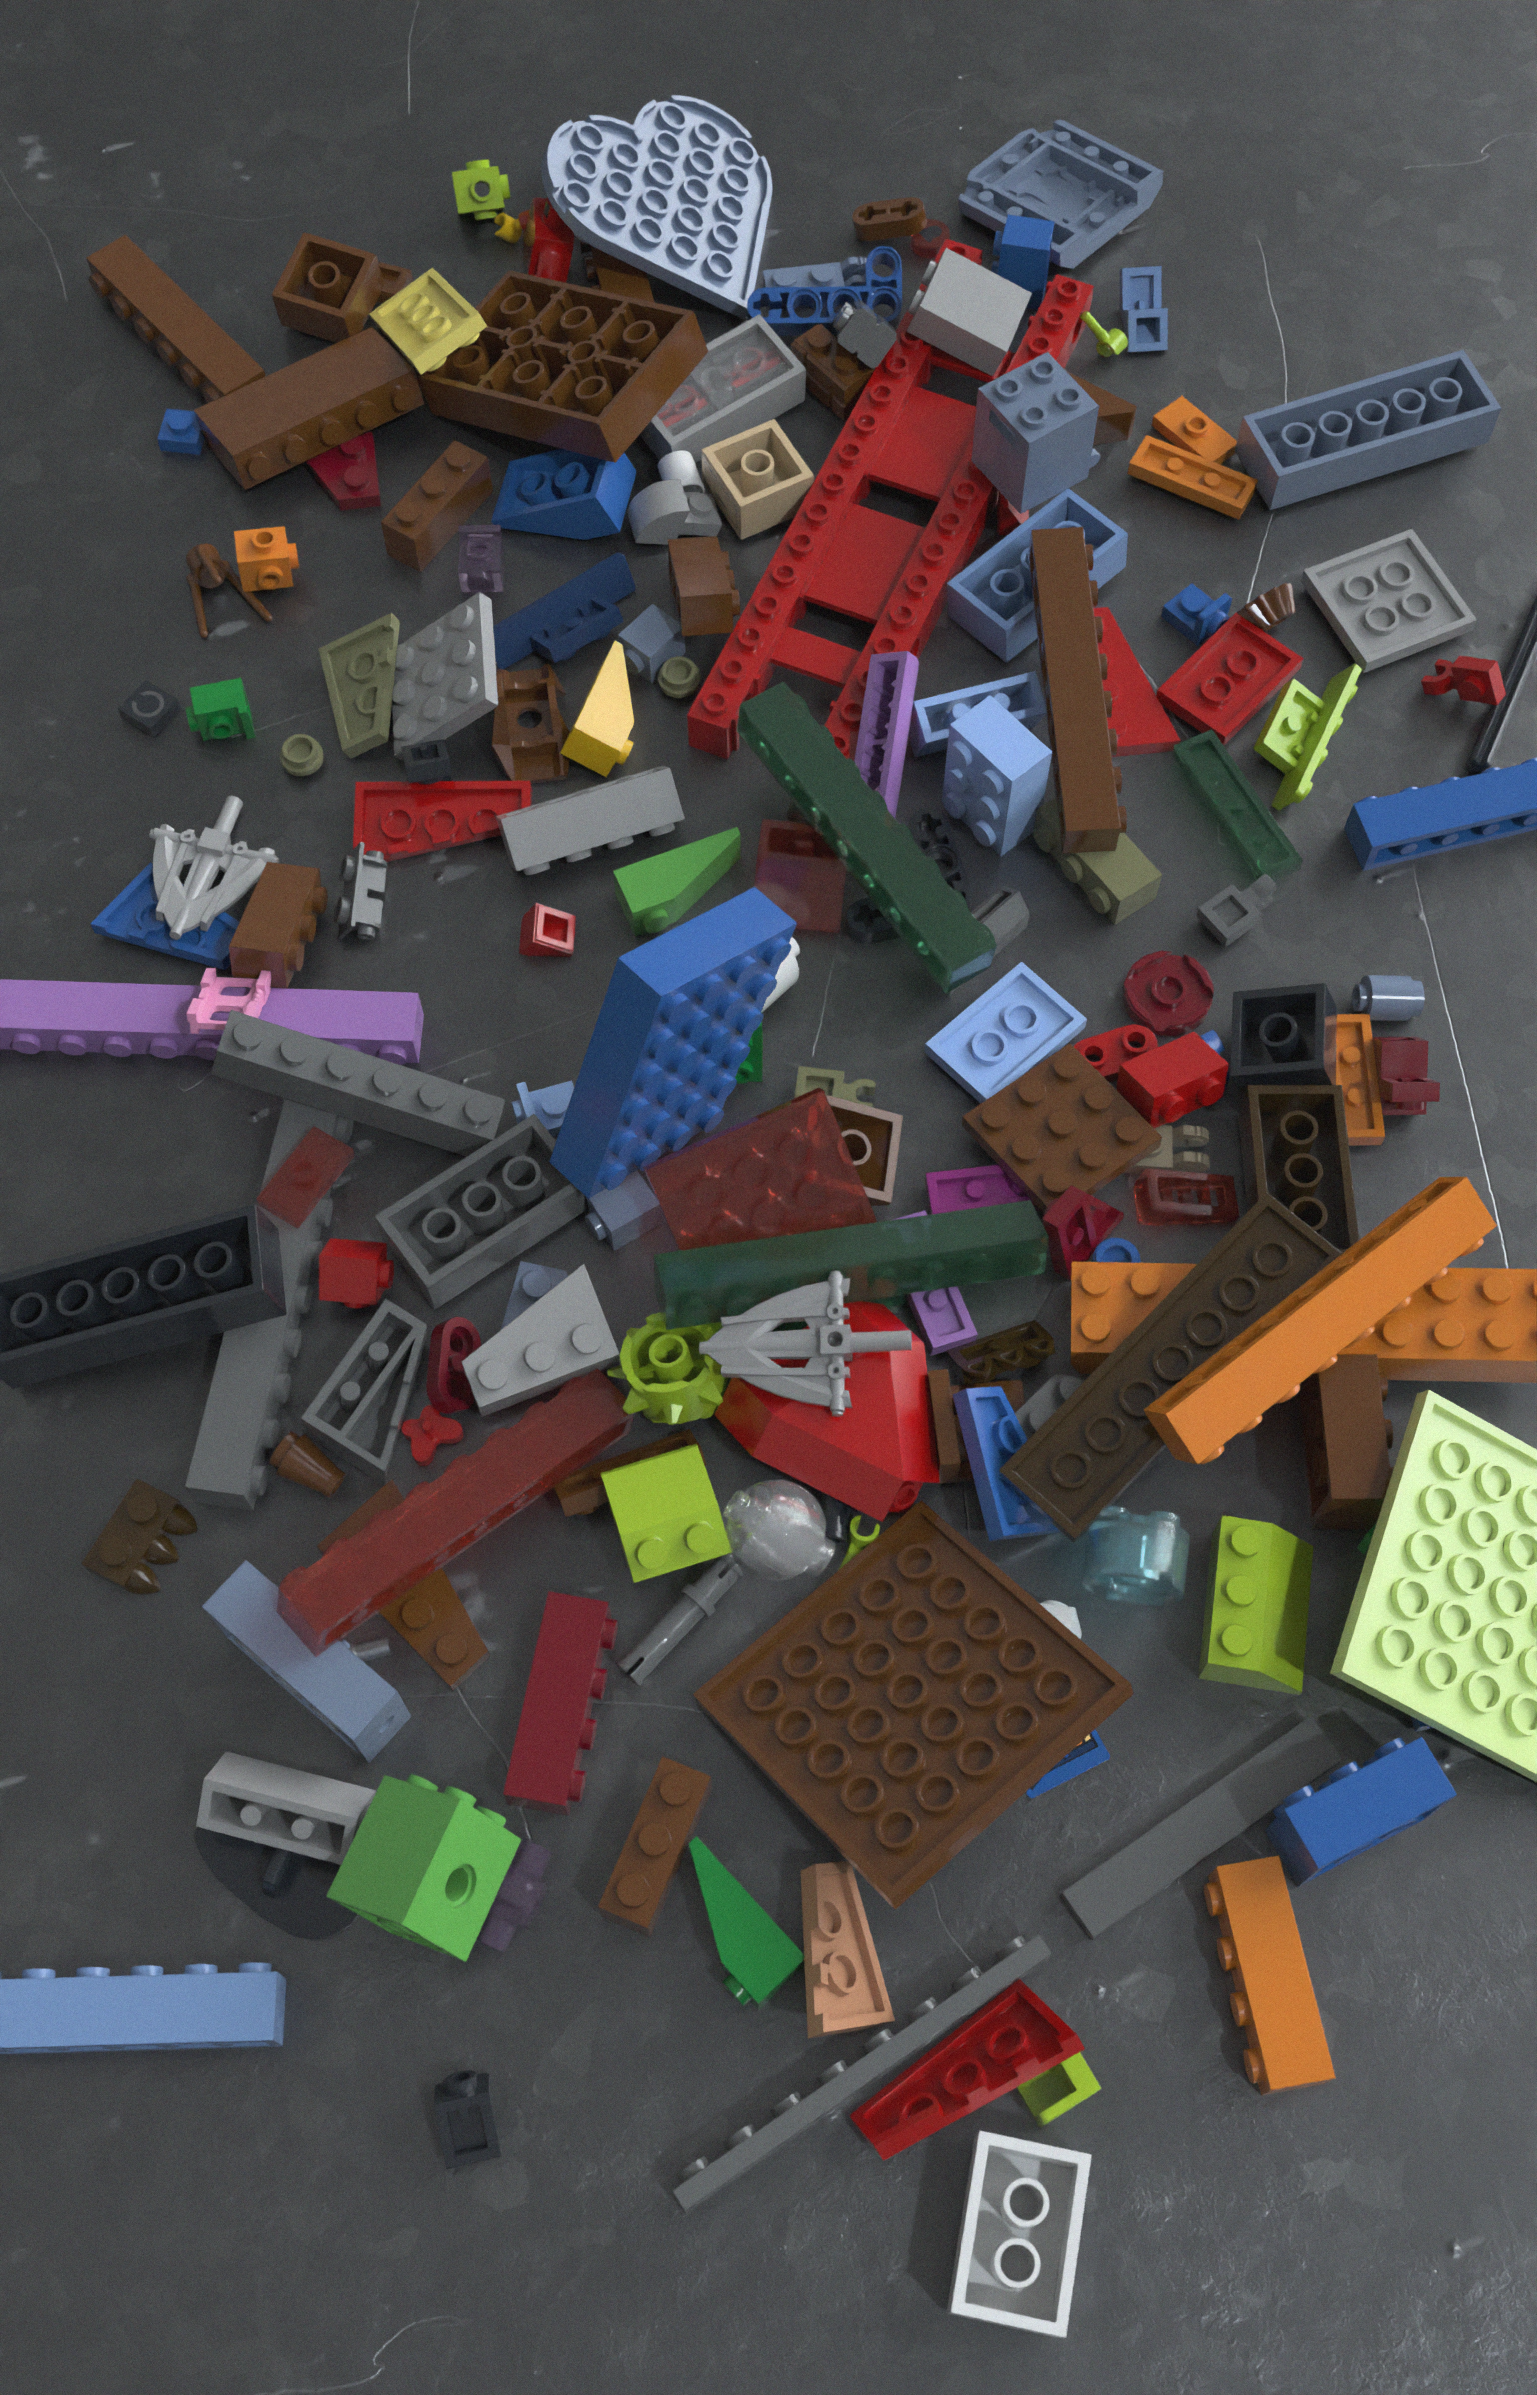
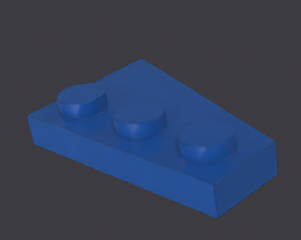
(133, 920)
(991, 1439)

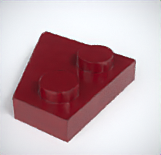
(349, 473)

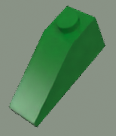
(748, 1942)

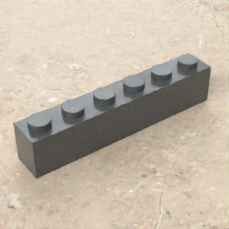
(356, 1085)

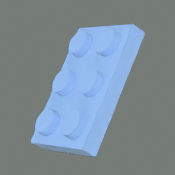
(1005, 1033)

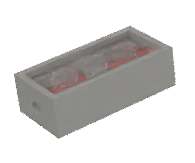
(735, 387)

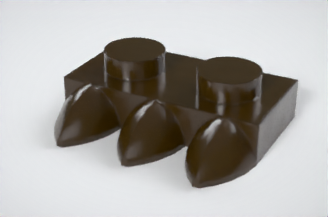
(1001, 1352)
(138, 1537)

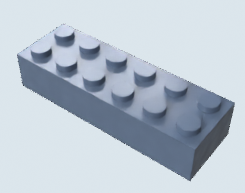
(1367, 429)

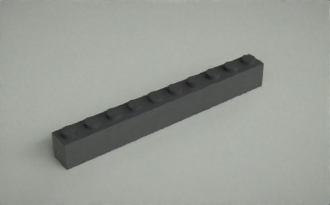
(255, 1358)

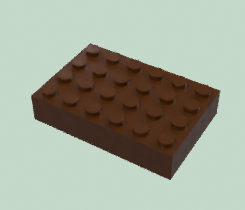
(566, 365)

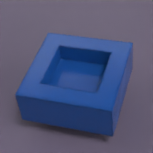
(180, 432)

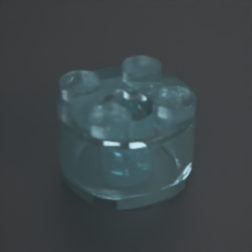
(1137, 1557)

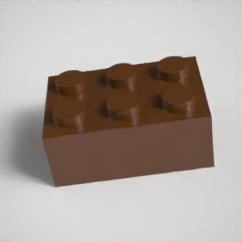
(1346, 1443)

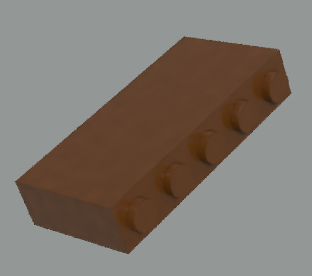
(309, 407)

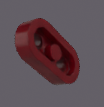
(446, 1379)

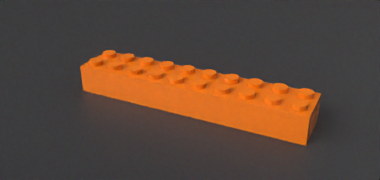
(1456, 1329)

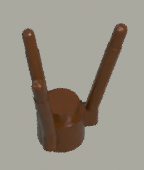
(210, 571)

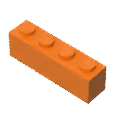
(1269, 1976)

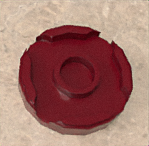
(1168, 993)

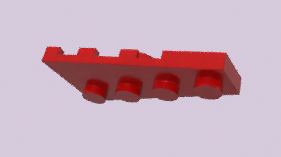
(424, 818)

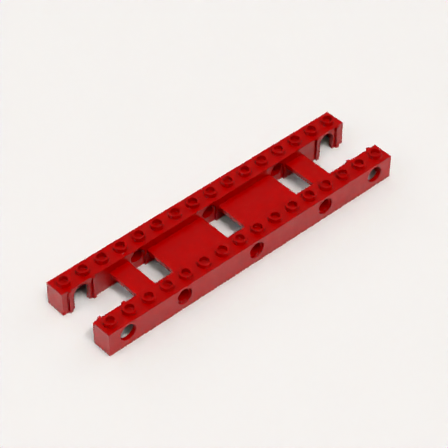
(866, 559)

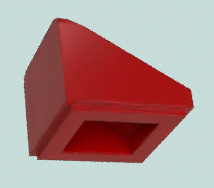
(1007, 516)
(547, 932)

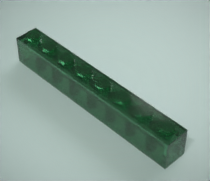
(866, 837)
(877, 1257)

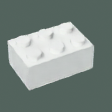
(1019, 2234)

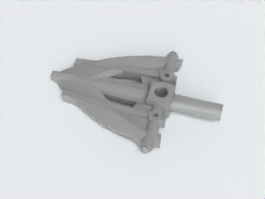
(194, 902)
(748, 1344)

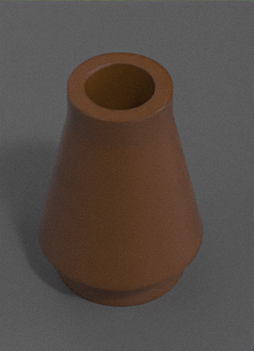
(305, 1463)

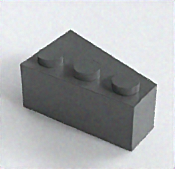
(369, 1392)

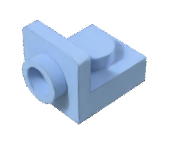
(546, 1103)

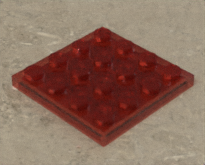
(762, 1179)

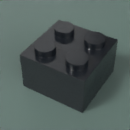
(1284, 1036)

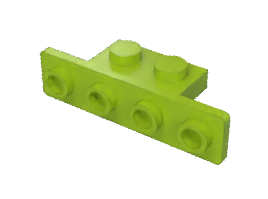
(1300, 730)

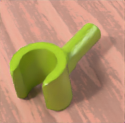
(1108, 343)
(857, 1542)

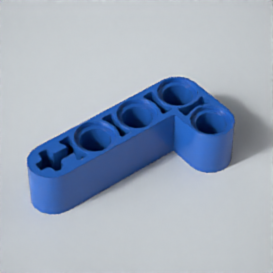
(824, 300)

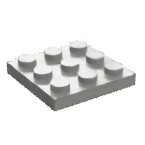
(1388, 600)
(445, 675)

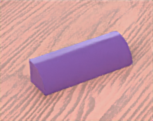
(886, 723)

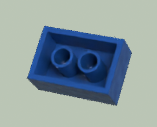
(1358, 1808)

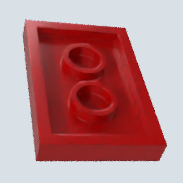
(1229, 678)

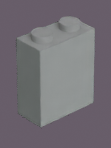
(967, 311)

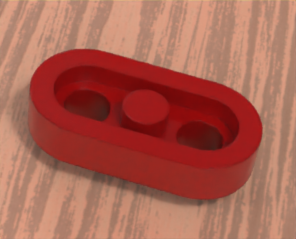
(1114, 1049)

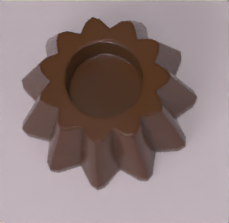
(1270, 608)

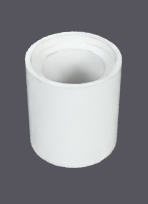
(681, 466)

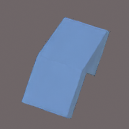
(1141, 311)

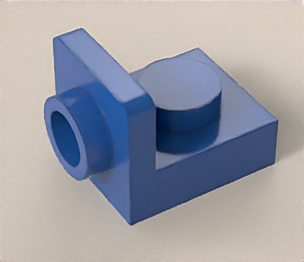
(1196, 613)

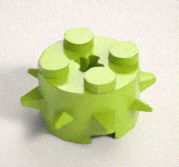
(669, 1373)

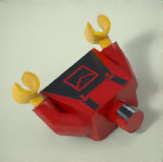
(545, 239)

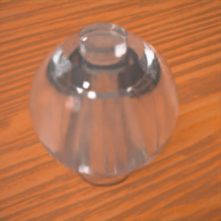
(778, 1531)

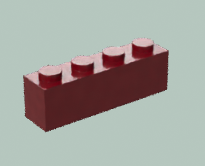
(559, 1704)

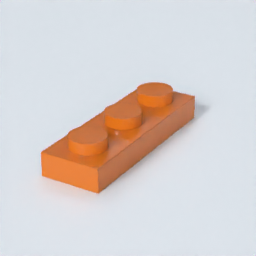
(1192, 477)
(1359, 1080)

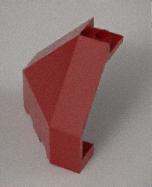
(869, 1455)

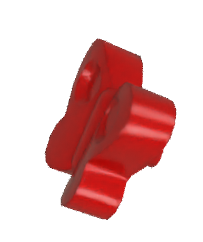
(429, 1432)

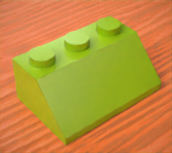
(1256, 1606)

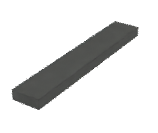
(1200, 1827)

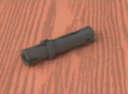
(680, 1618)

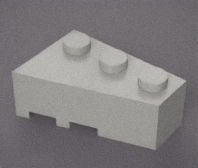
(543, 1347)

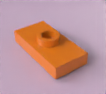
(1194, 431)

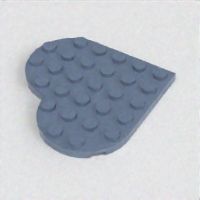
(667, 195)

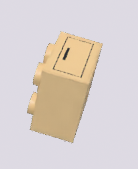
(756, 478)

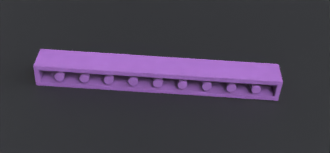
(153, 1019)

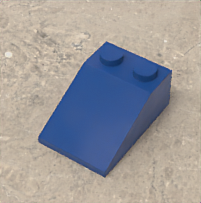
(565, 495)

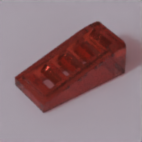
(1156, 1203)

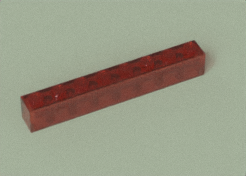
(452, 1512)

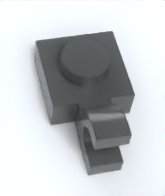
(1236, 912)

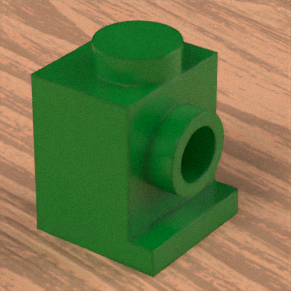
(220, 710)

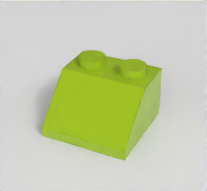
(665, 1513)

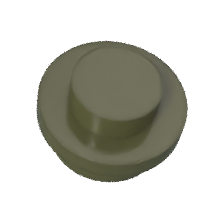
(679, 677)
(301, 755)

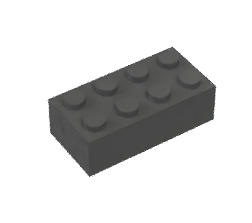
(480, 1212)

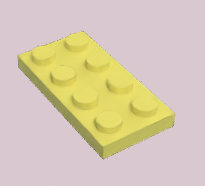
(428, 321)

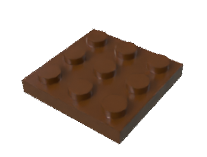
(1061, 1129)

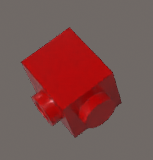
(354, 1272)

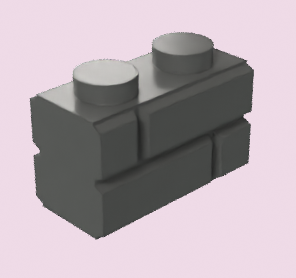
(864, 332)

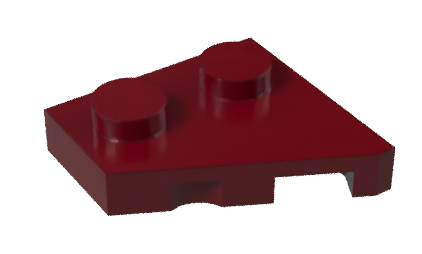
(1076, 1227)

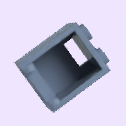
(1034, 432)

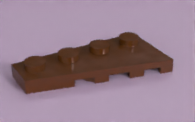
(430, 1613)

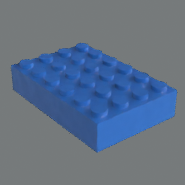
(671, 1040)

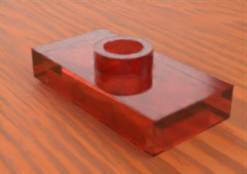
(305, 1177)

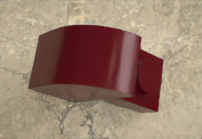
(1403, 1075)

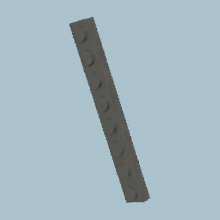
(842, 2083)

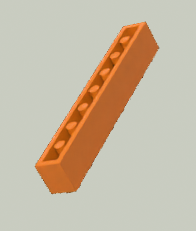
(1320, 1320)

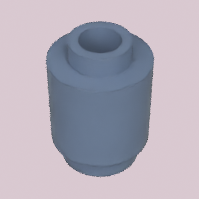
(1388, 997)

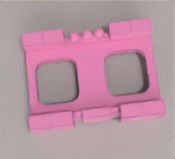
(211, 1000)

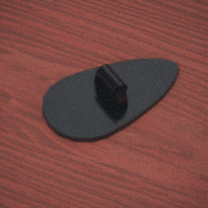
(277, 1884)

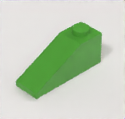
(670, 883)

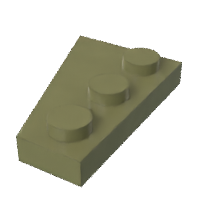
(361, 683)

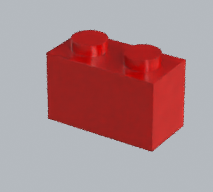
(1173, 1079)

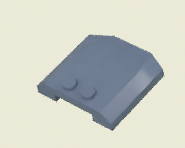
(1065, 179)

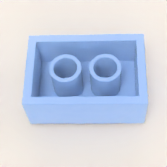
(994, 775)

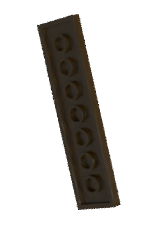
(1101, 1433)

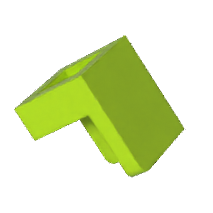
(1058, 2089)

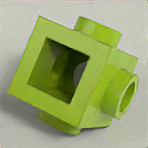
(464, 189)

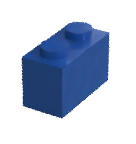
(1024, 254)

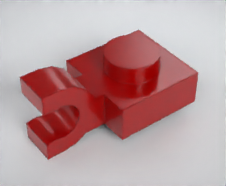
(1472, 677)

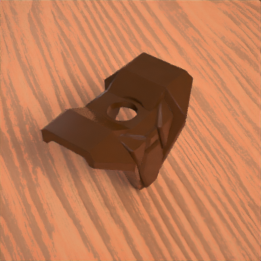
(535, 751)

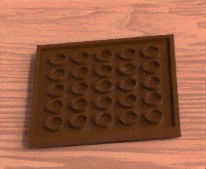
(911, 1701)

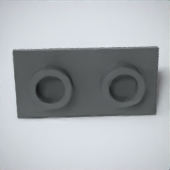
(354, 909)

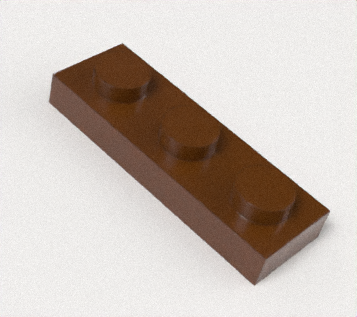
(584, 1489)

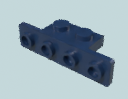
(566, 616)

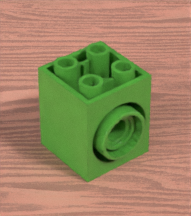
(426, 1865)

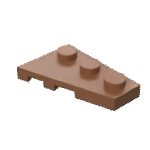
(839, 1955)

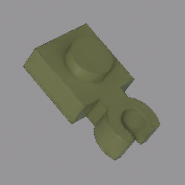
(833, 1084)

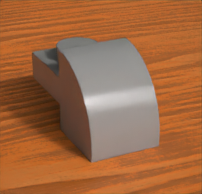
(666, 511)

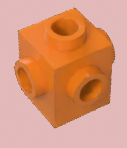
(265, 558)

